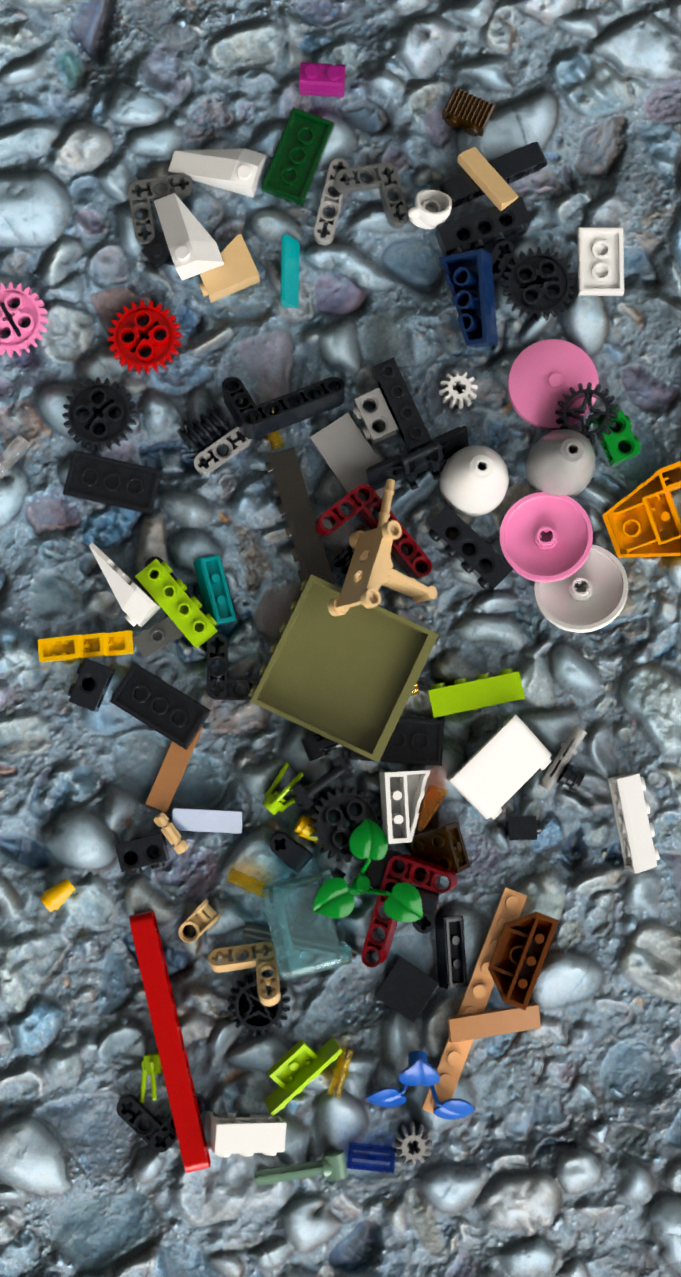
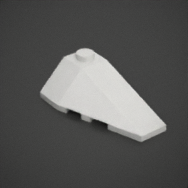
(223, 168)
(187, 240)
(131, 597)

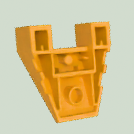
(647, 518)

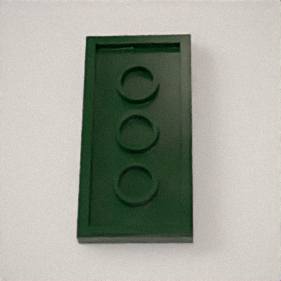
(297, 156)

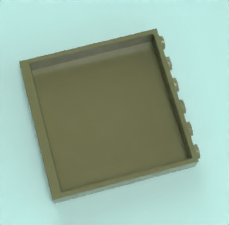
(344, 671)

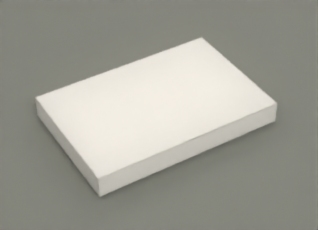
(600, 261)

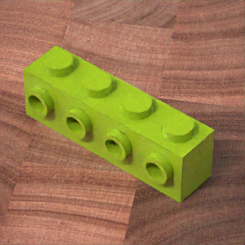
(176, 603)

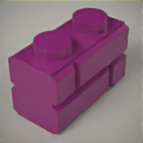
(322, 79)

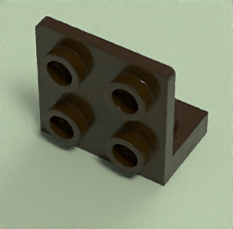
(441, 847)

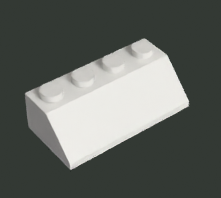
(632, 822)

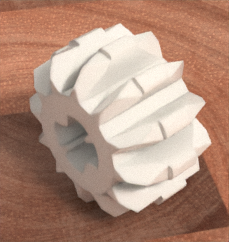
(464, 384)

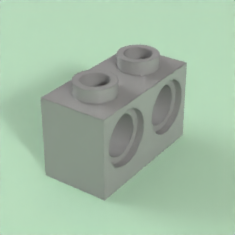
(380, 414)

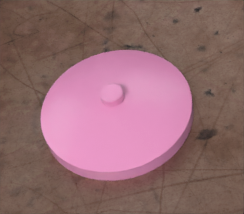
(543, 375)
(546, 537)

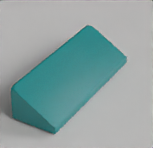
(289, 272)
(214, 589)

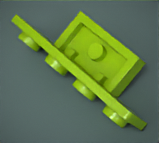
(297, 1070)

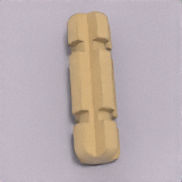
(170, 833)

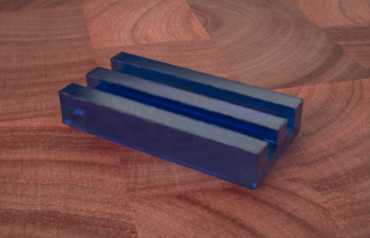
(371, 1148)

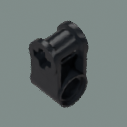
(293, 853)
(429, 905)

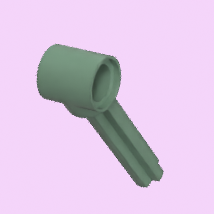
(332, 1166)

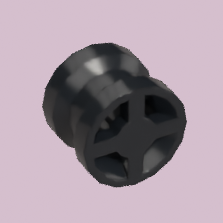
(571, 777)

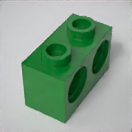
(624, 436)

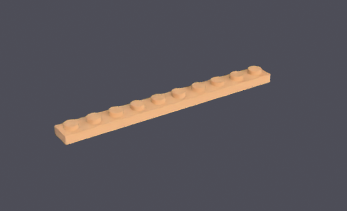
(474, 998)

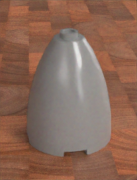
(560, 463)

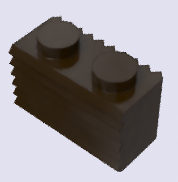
(468, 112)

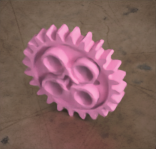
(29, 309)

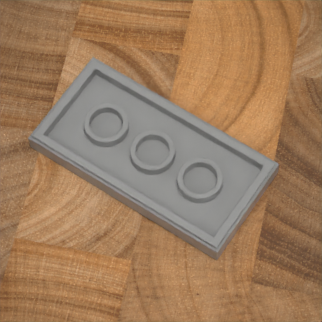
(347, 454)

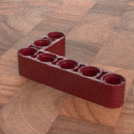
(364, 509)
(379, 917)

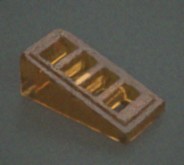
(432, 800)

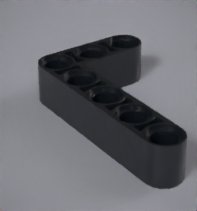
(282, 411)

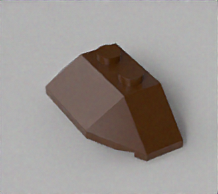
(521, 956)

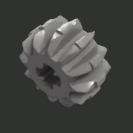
(411, 1134)

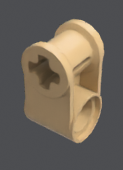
(200, 921)

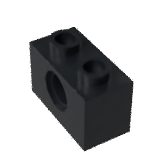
(102, 676)

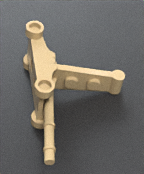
(371, 572)

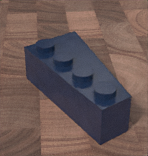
(473, 295)

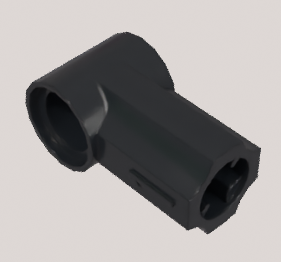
(318, 746)

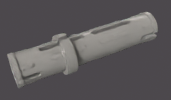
(577, 736)

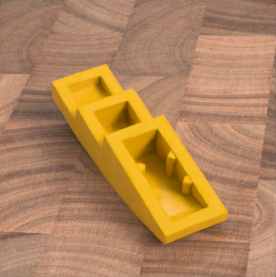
(85, 646)

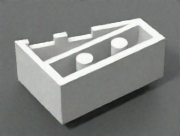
(400, 803)
(245, 1134)

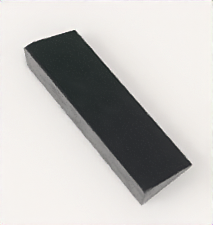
(450, 951)

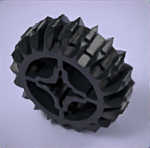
(598, 415)
(265, 1012)

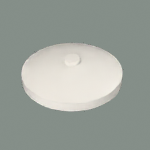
(587, 597)

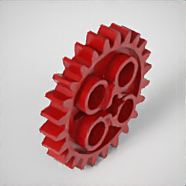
(160, 349)

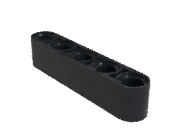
(509, 166)

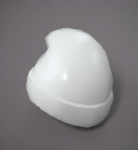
(430, 209)

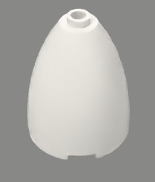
(474, 481)

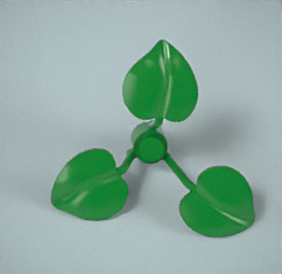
(336, 896)

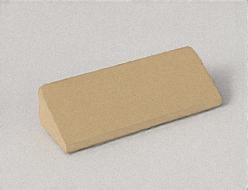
(487, 178)

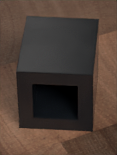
(522, 827)

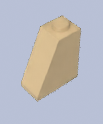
(234, 275)

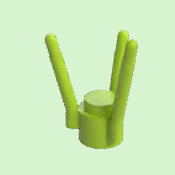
(275, 801)
(151, 1065)

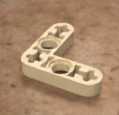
(261, 964)

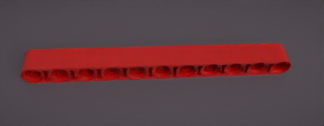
(170, 1042)

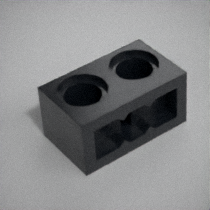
(141, 848)

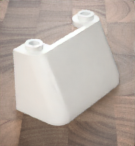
(500, 767)

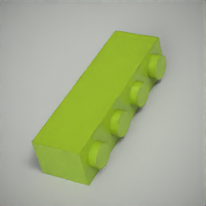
(475, 694)

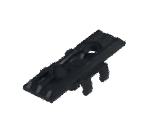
(419, 460)

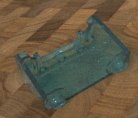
(301, 938)

